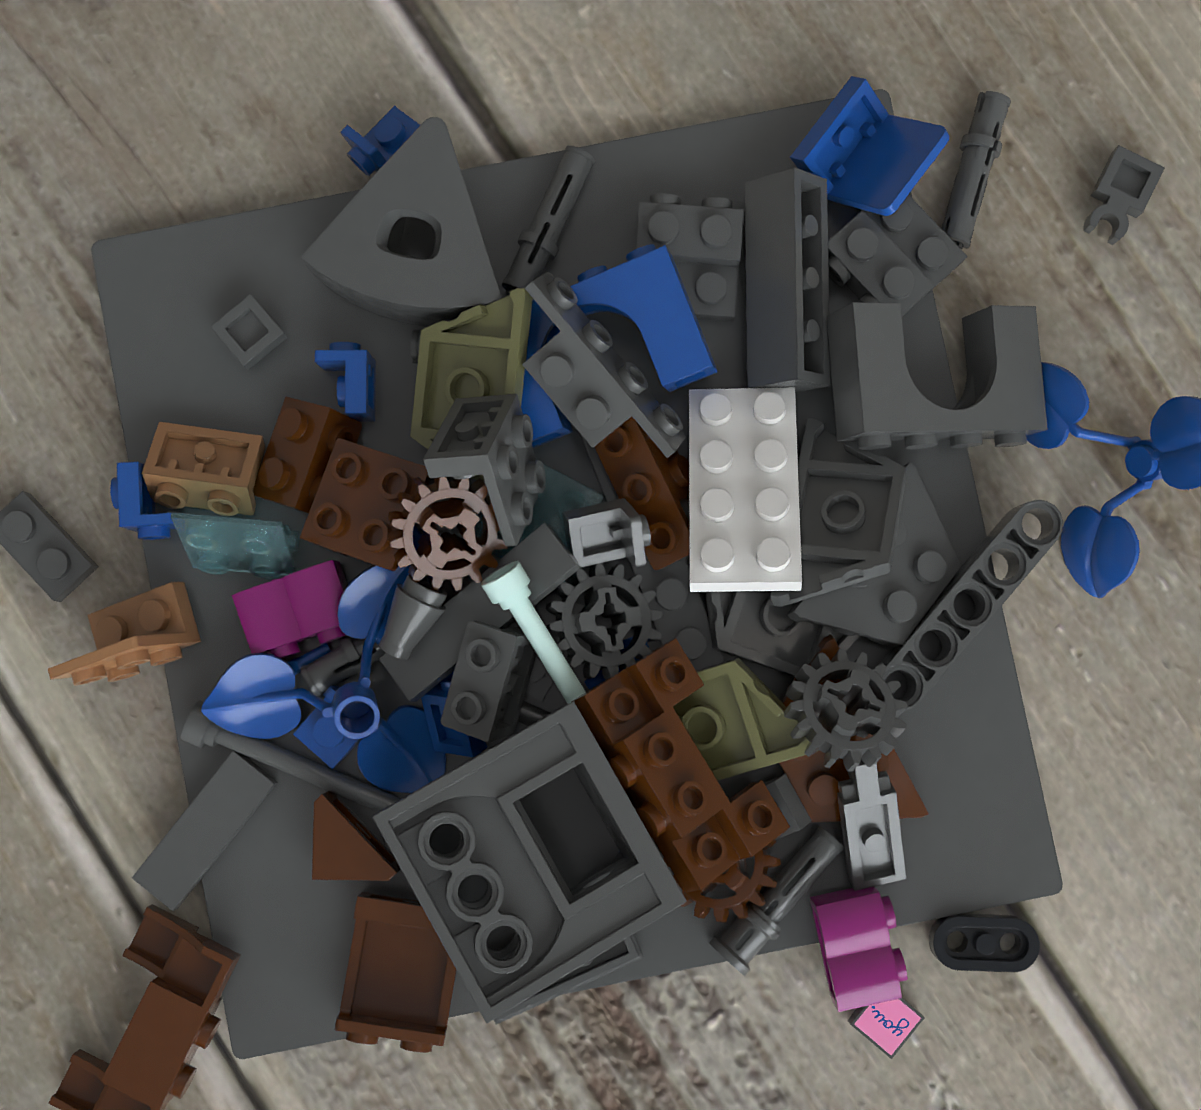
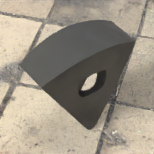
(409, 238)

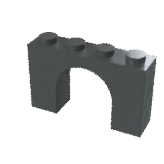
(881, 403)

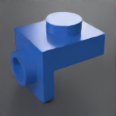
(135, 505)

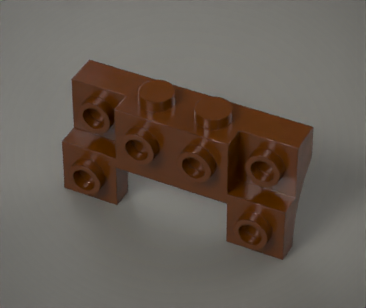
(667, 775)
(166, 1027)

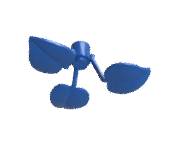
(1103, 547)
(260, 699)

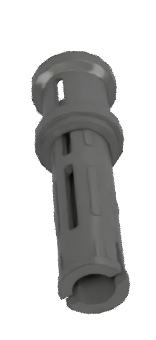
(823, 850)

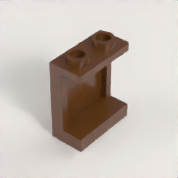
(396, 976)

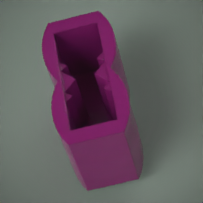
(292, 609)
(857, 947)

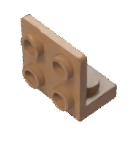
(132, 633)

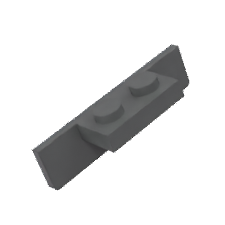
(590, 377)

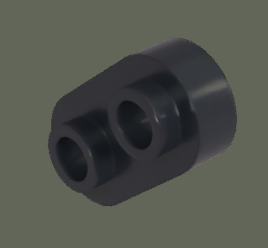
(981, 943)

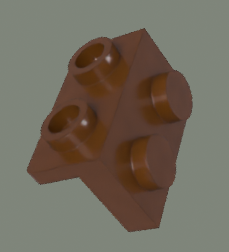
(301, 452)

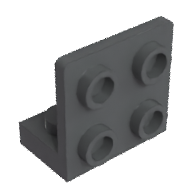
(494, 441)

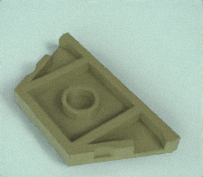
(470, 358)
(738, 721)

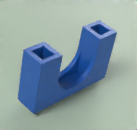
(651, 296)

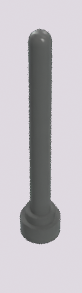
(200, 731)

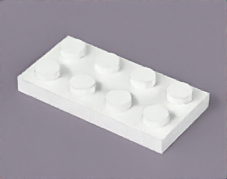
(744, 490)

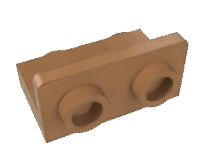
(203, 468)

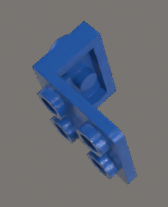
(866, 152)

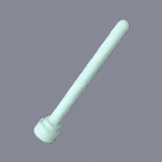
(510, 590)

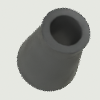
(411, 616)

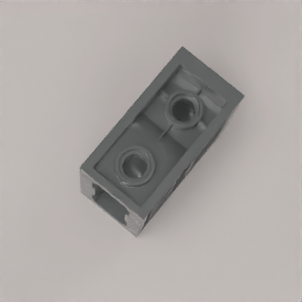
(551, 924)

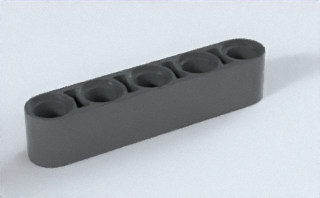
(985, 590)

